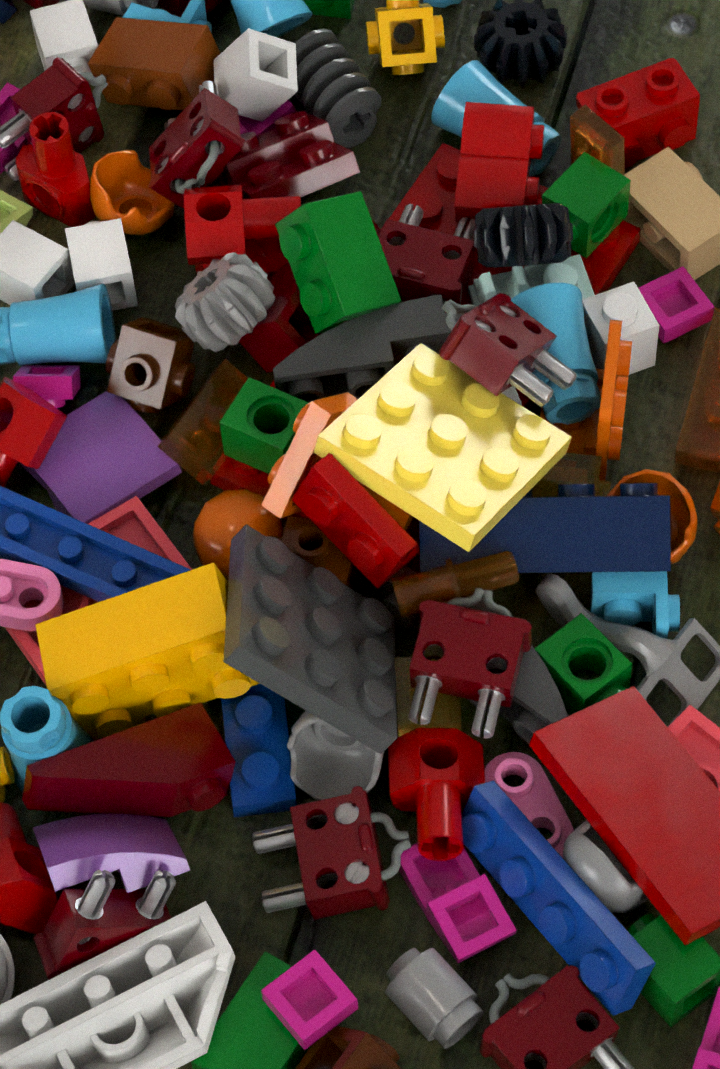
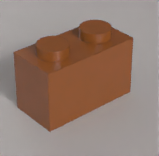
(154, 62)

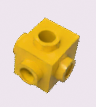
(409, 56)

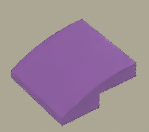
(102, 460)
(109, 842)

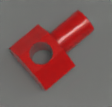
(53, 173)
(222, 220)
(26, 427)
(434, 776)
(25, 884)

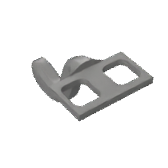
(657, 655)

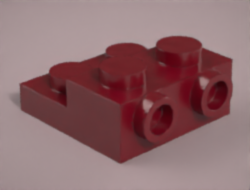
(289, 159)

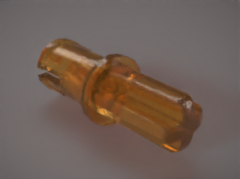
(454, 581)

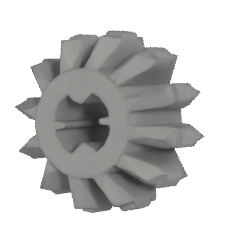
(224, 302)

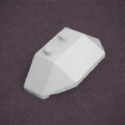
(128, 1007)

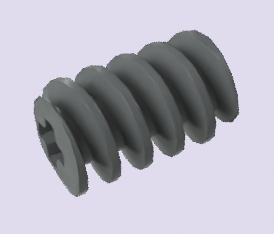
(335, 88)

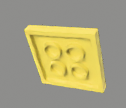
(443, 446)

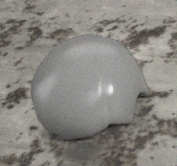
(328, 760)
(602, 870)

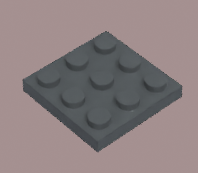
(311, 639)

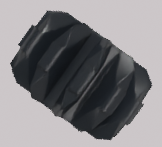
(520, 41)
(523, 235)

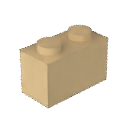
(675, 213)

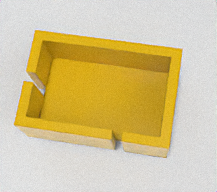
(142, 653)

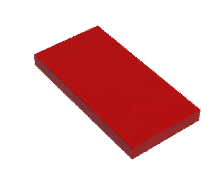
(644, 804)

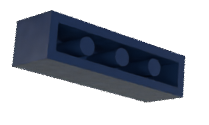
(572, 533)

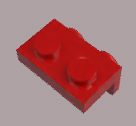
(647, 108)
(354, 521)

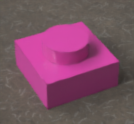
(677, 304)
(51, 381)
(309, 999)

